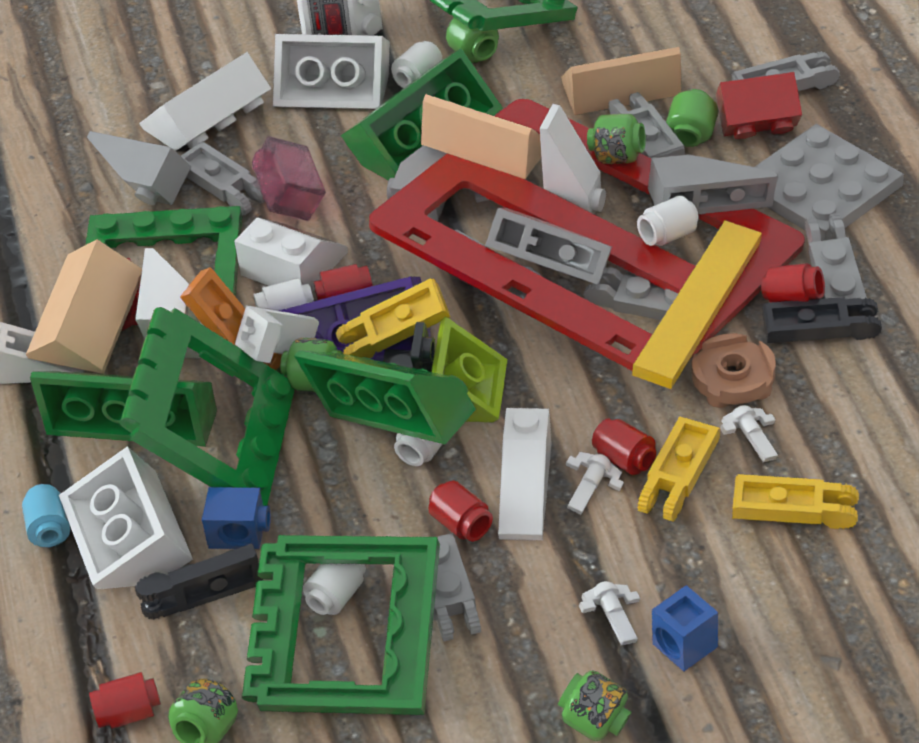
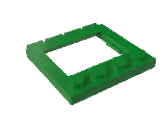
(532, 12)
(181, 227)
(155, 387)
(407, 636)

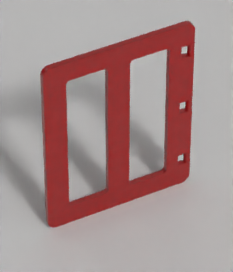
(545, 300)

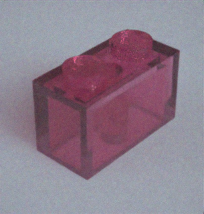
(288, 178)

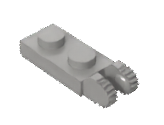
(809, 70)
(659, 136)
(222, 177)
(835, 259)
(633, 295)
(453, 591)

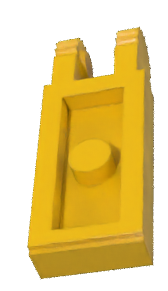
(393, 319)
(679, 465)
(794, 501)

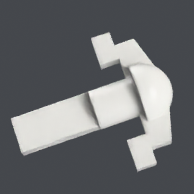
(745, 419)
(598, 467)
(607, 596)

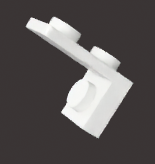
(272, 332)

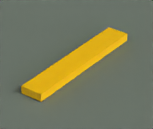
(696, 305)

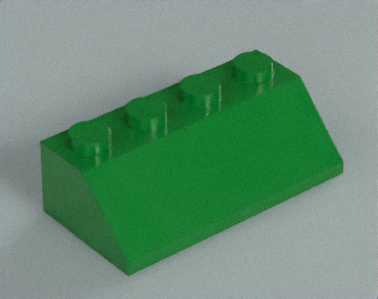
(395, 127)
(388, 395)
(93, 405)

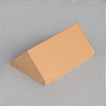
(595, 84)
(479, 137)
(86, 309)

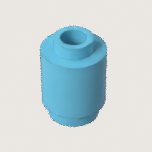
(45, 516)

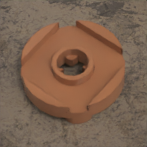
(738, 387)

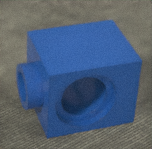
(234, 517)
(685, 628)

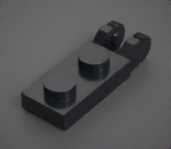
(821, 319)
(198, 583)

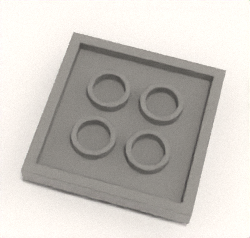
(827, 176)

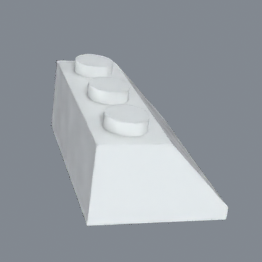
(330, 71)
(208, 104)
(124, 523)

